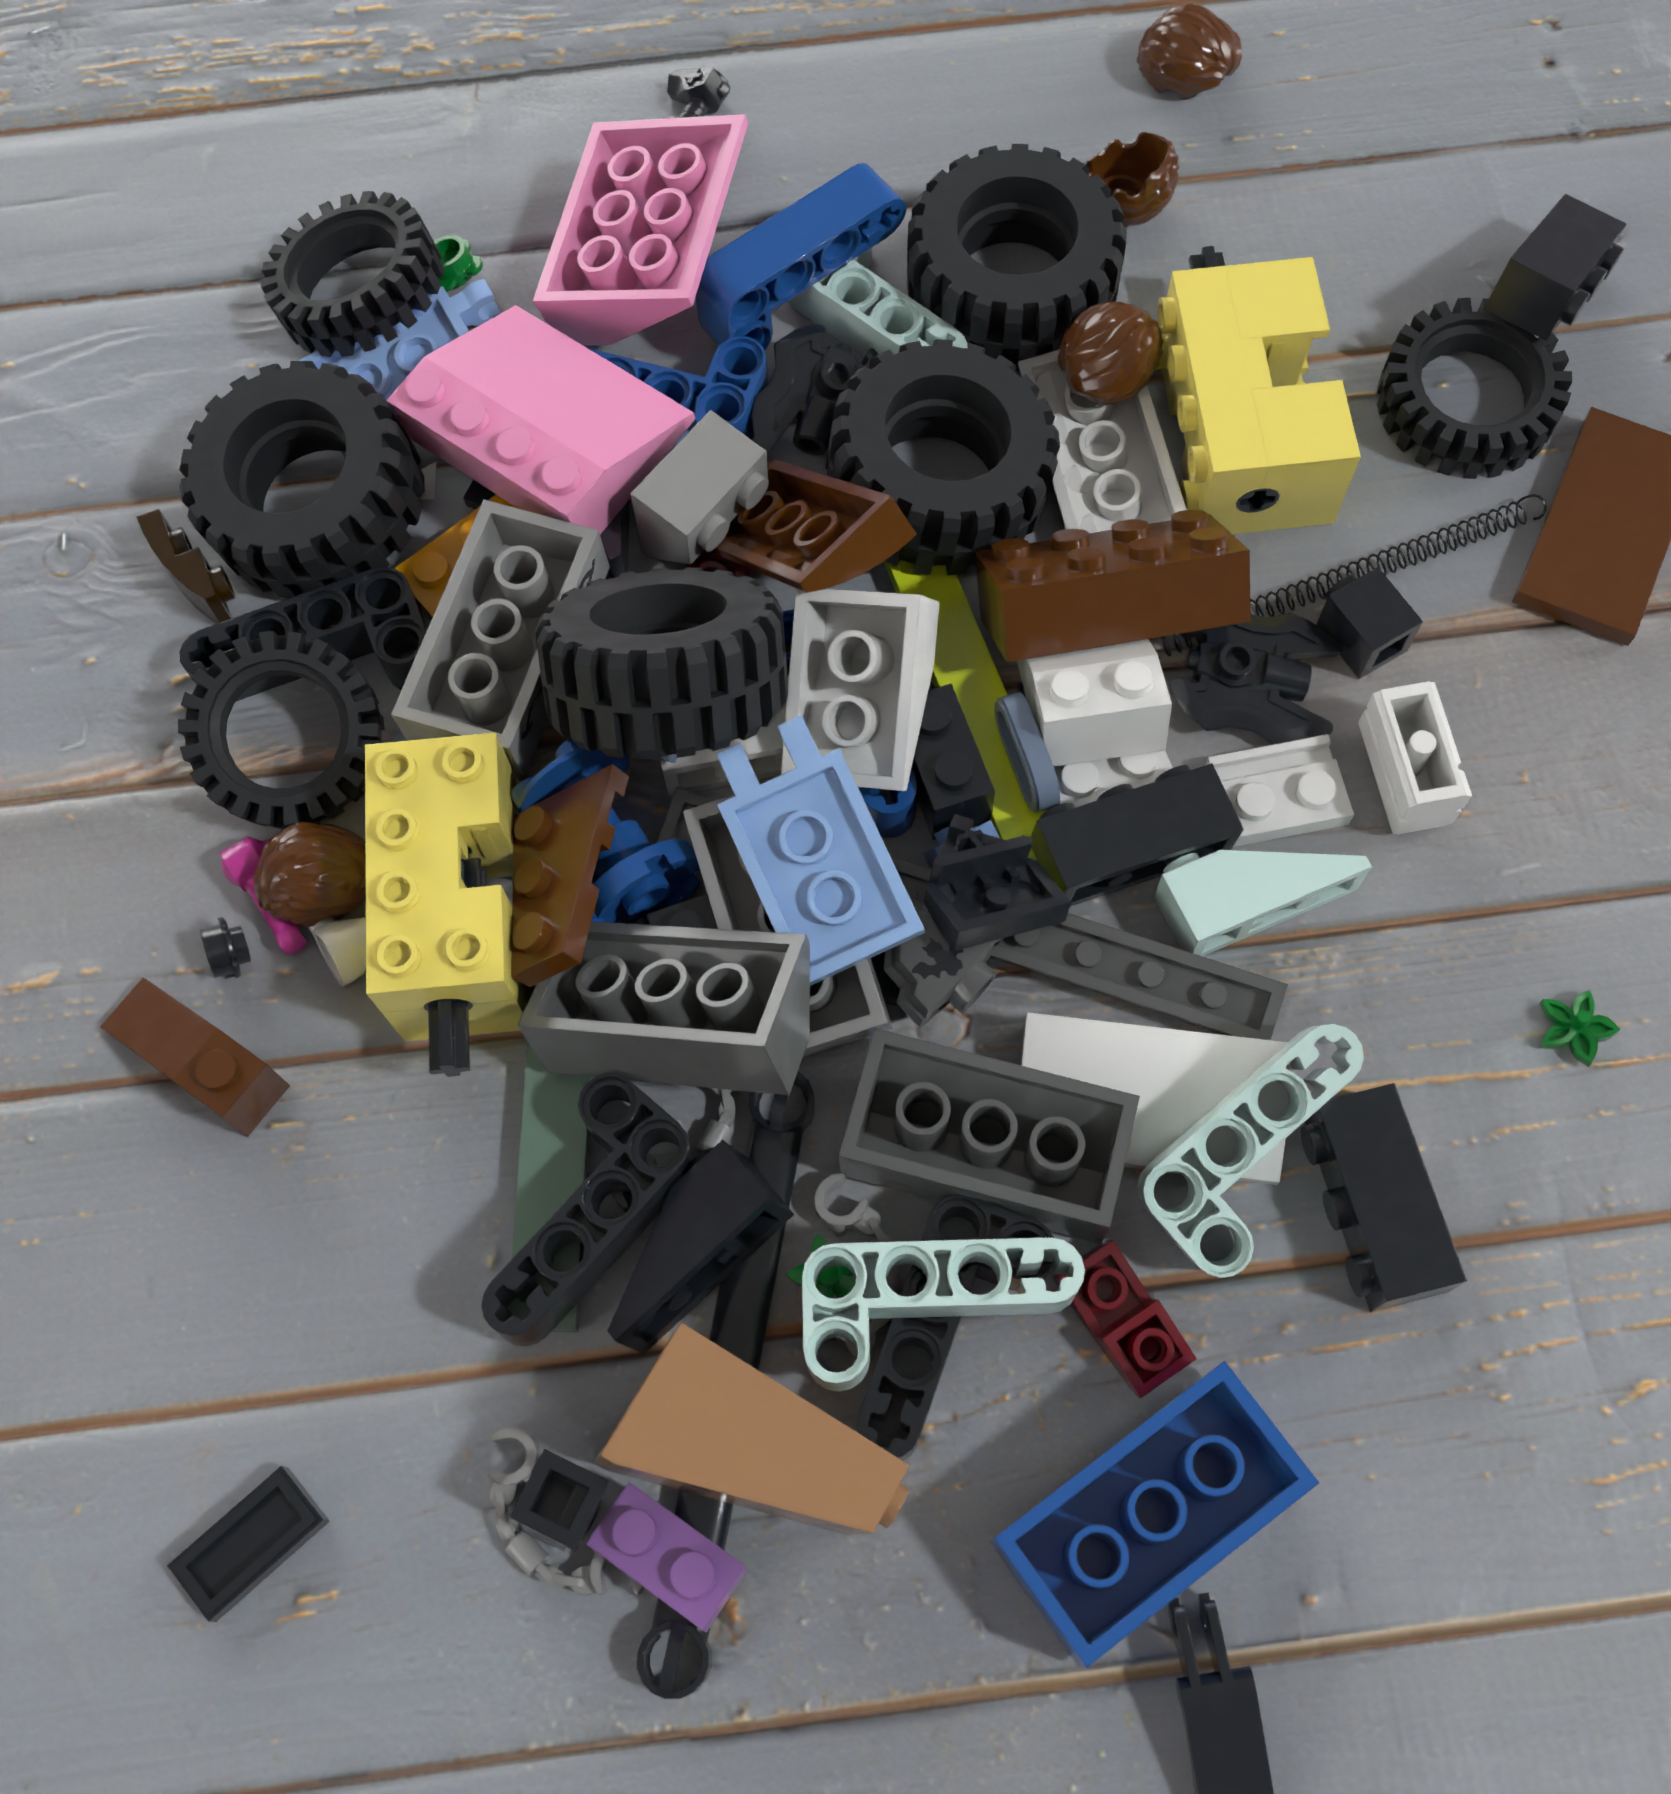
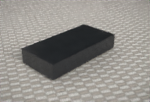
(248, 1544)

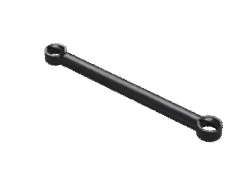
(740, 1329)

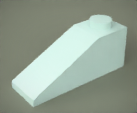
(1245, 892)

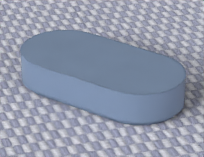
(1027, 752)

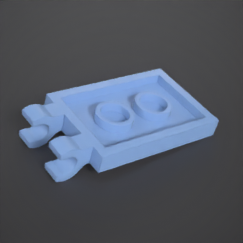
(439, 325)
(817, 855)

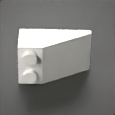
(862, 678)
(1099, 702)

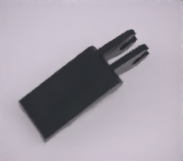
(1219, 1711)

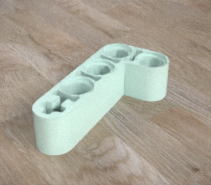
(870, 311)
(1256, 1139)
(941, 1296)

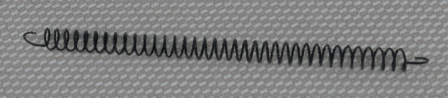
(1189, 644)

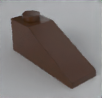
(196, 1056)

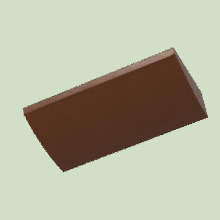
(815, 529)

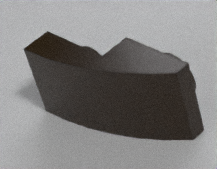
(203, 586)

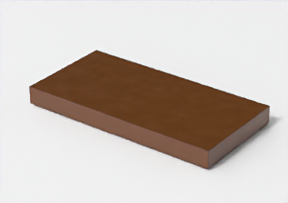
(1604, 530)

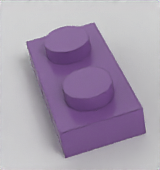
(667, 1557)

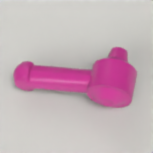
(239, 867)

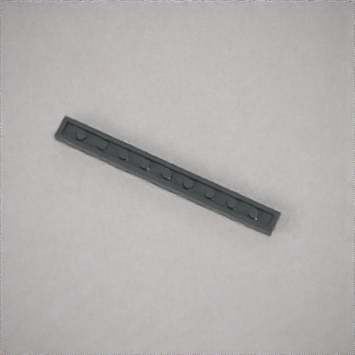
(1105, 960)

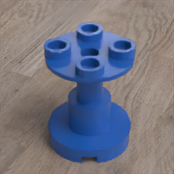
(633, 873)

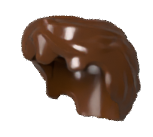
(1188, 51)
(1138, 174)
(1110, 352)
(311, 873)

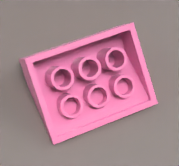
(638, 225)
(539, 419)

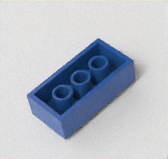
(1153, 1514)

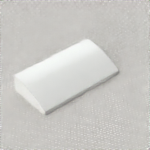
(1108, 457)
(1173, 1073)

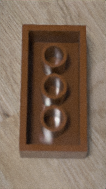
(1112, 585)

